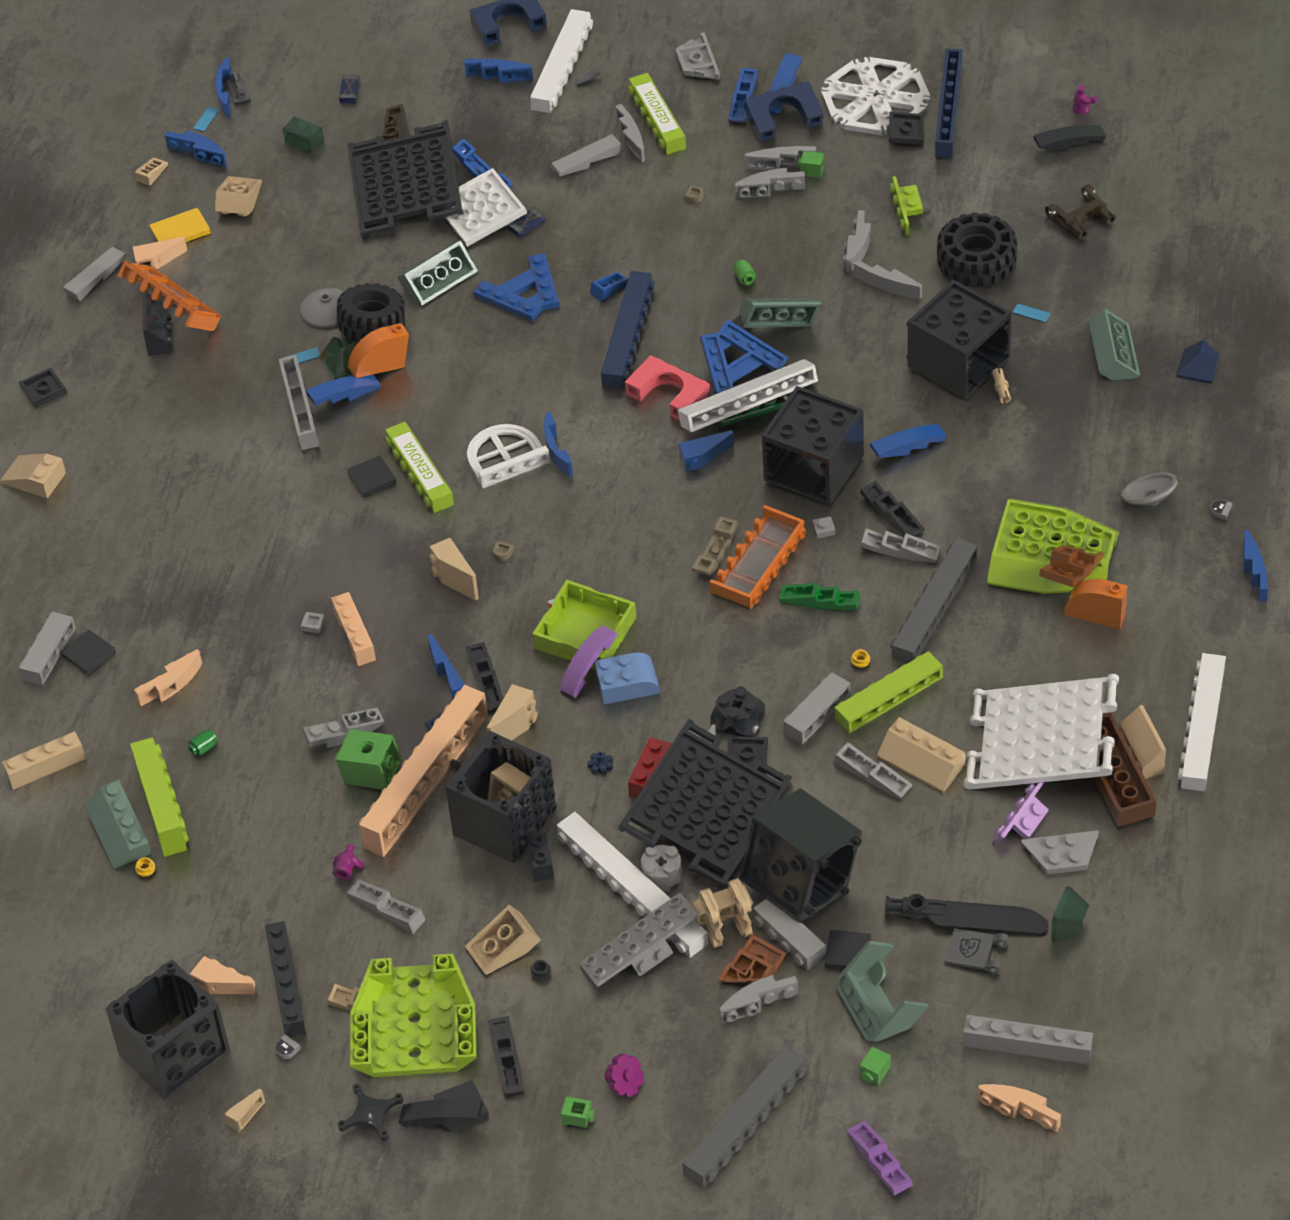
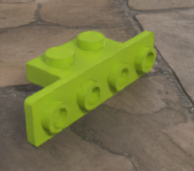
(907, 202)

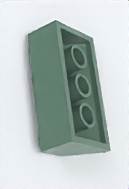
(438, 273)
(779, 312)
(1113, 346)
(117, 825)

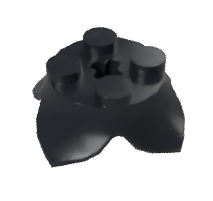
(737, 710)

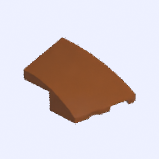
(1070, 565)
(753, 962)

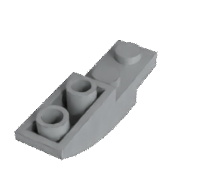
(771, 180)
(857, 242)
(334, 732)
(751, 997)

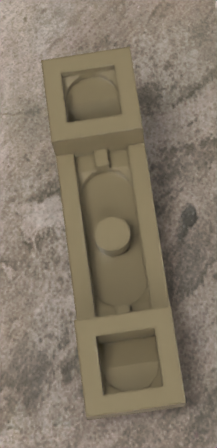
(717, 547)

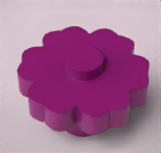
(624, 1075)

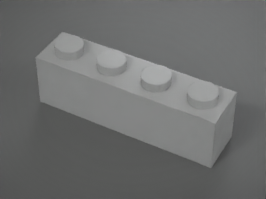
(47, 648)
(816, 707)
(790, 934)

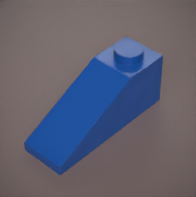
(703, 450)

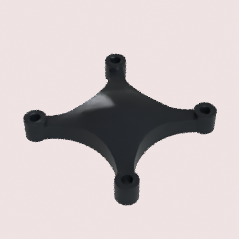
(370, 1112)

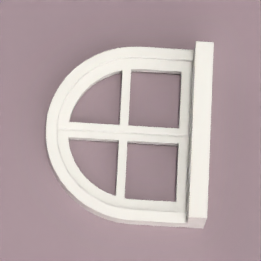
(510, 467)

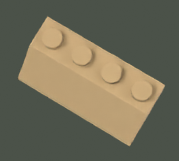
(921, 755)

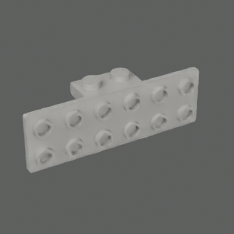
(641, 944)

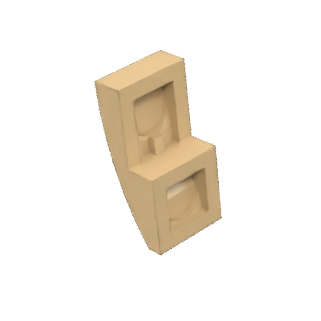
(342, 997)

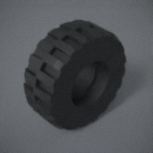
(976, 267)

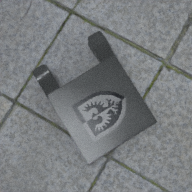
(973, 950)

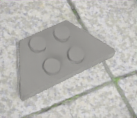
(697, 59)
(1062, 852)

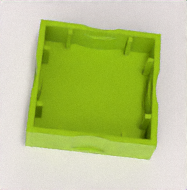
(576, 615)

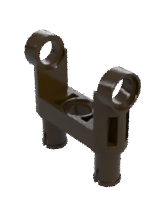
(1074, 220)

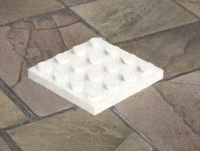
(486, 207)

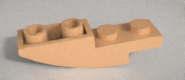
(176, 676)
(1014, 1100)

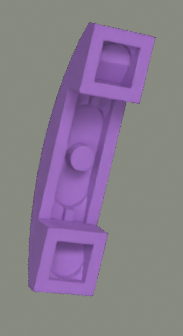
(584, 659)

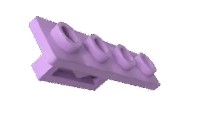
(1025, 817)

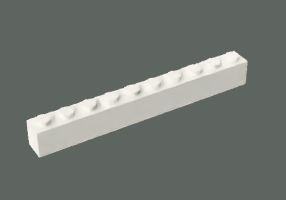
(625, 878)

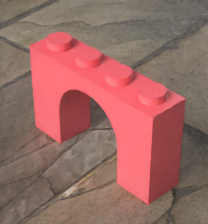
(656, 373)

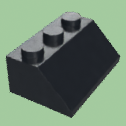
(156, 326)

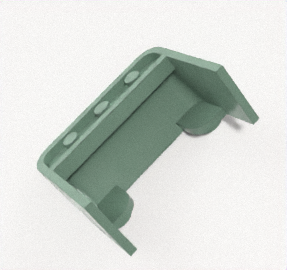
(867, 1001)

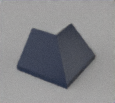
(1199, 363)

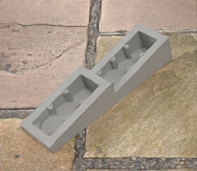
(582, 158)
(89, 277)
(876, 774)
(382, 903)

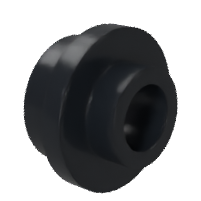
(540, 965)

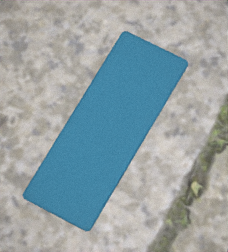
(206, 118)
(1031, 312)
(307, 355)

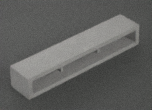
(299, 402)
(1028, 1039)

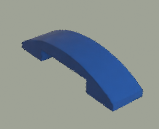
(223, 74)
(473, 163)
(560, 458)

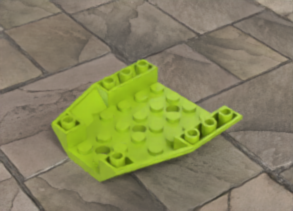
(1019, 557)
(381, 1015)

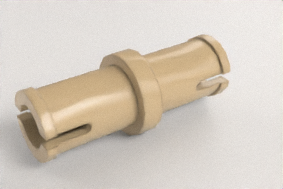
(1001, 385)

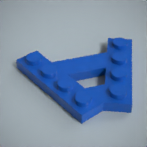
(507, 294)
(755, 350)

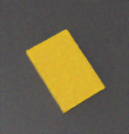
(187, 225)

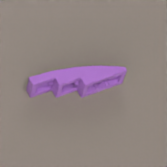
(879, 1157)

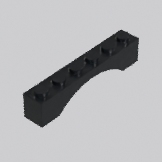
(285, 979)

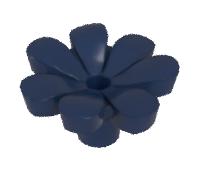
(600, 762)

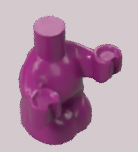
(1081, 101)
(344, 863)

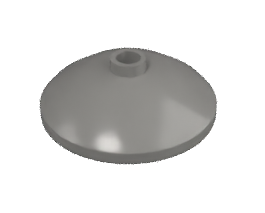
(320, 307)
(1150, 489)

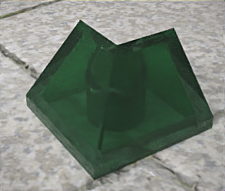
(337, 356)
(1068, 915)

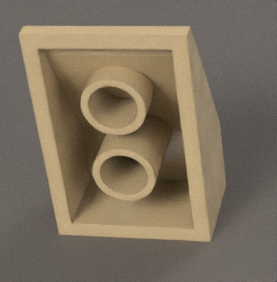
(237, 195)
(35, 474)
(453, 568)
(514, 713)
(506, 782)
(502, 940)

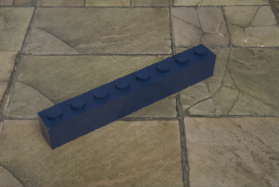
(949, 103)
(627, 329)

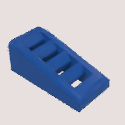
(607, 285)

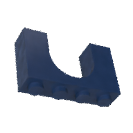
(485, 16)
(798, 96)

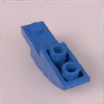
(196, 144)

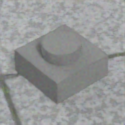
(823, 527)
(312, 622)

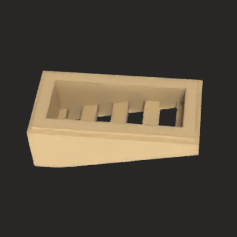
(147, 177)
(242, 1113)

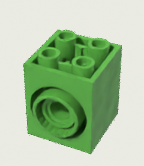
(368, 759)

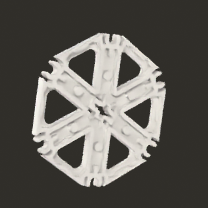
(863, 94)

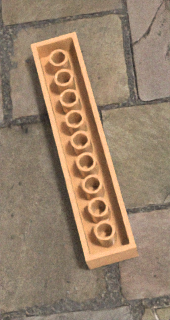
(423, 771)

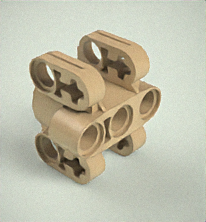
(722, 905)

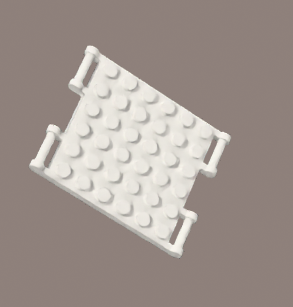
(1042, 733)

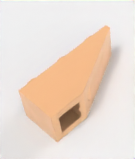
(160, 252)
(221, 980)

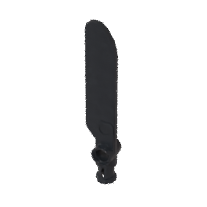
(969, 914)

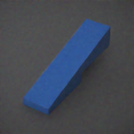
(444, 666)

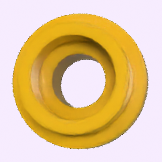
(860, 658)
(145, 863)

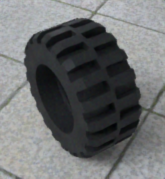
(368, 309)

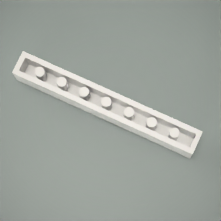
(561, 61)
(747, 395)
(1203, 722)

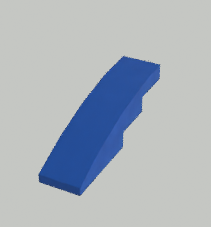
(496, 68)
(785, 77)
(744, 89)
(342, 388)
(904, 441)
(1254, 563)

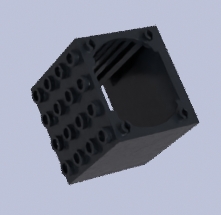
(959, 339)
(813, 445)
(503, 824)
(800, 855)
(186, 1050)

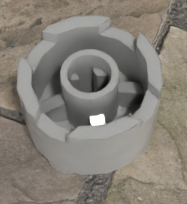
(662, 866)

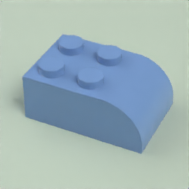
(626, 677)

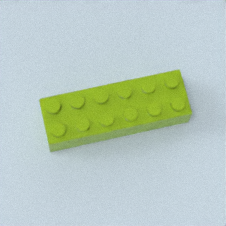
(160, 796)

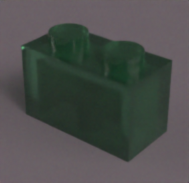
(303, 134)

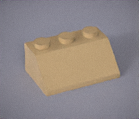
(1144, 742)

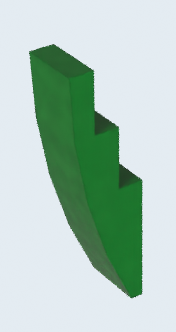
(813, 596)

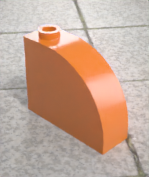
(380, 351)
(1098, 602)

